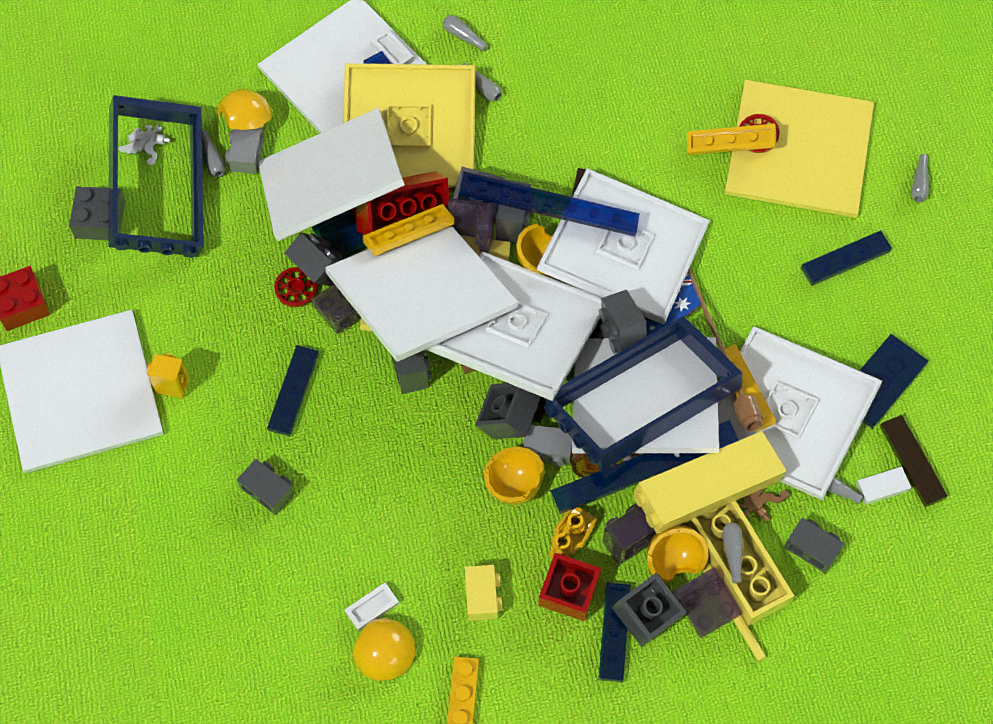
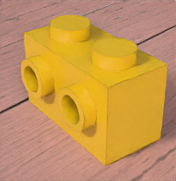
(168, 375)

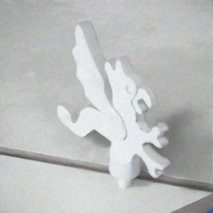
(146, 141)

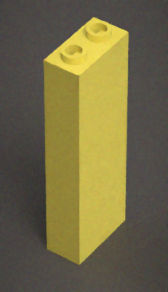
(709, 482)

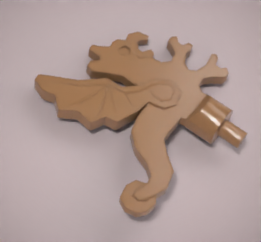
(755, 502)

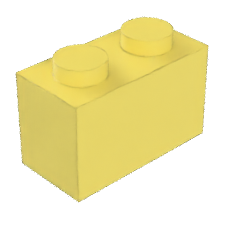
(481, 592)

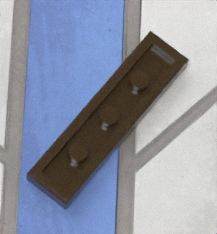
(913, 461)

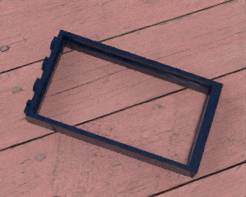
(168, 113)
(584, 383)

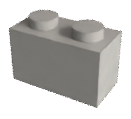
(245, 150)
(549, 444)

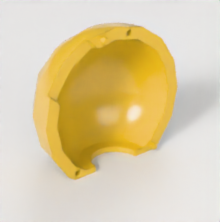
(244, 110)
(531, 247)
(514, 475)
(676, 552)
(384, 649)

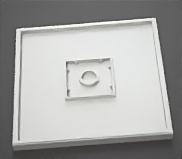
(313, 64)
(329, 174)
(609, 262)
(421, 291)
(534, 342)
(79, 391)
(644, 395)
(814, 407)

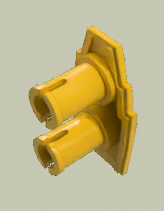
(572, 532)

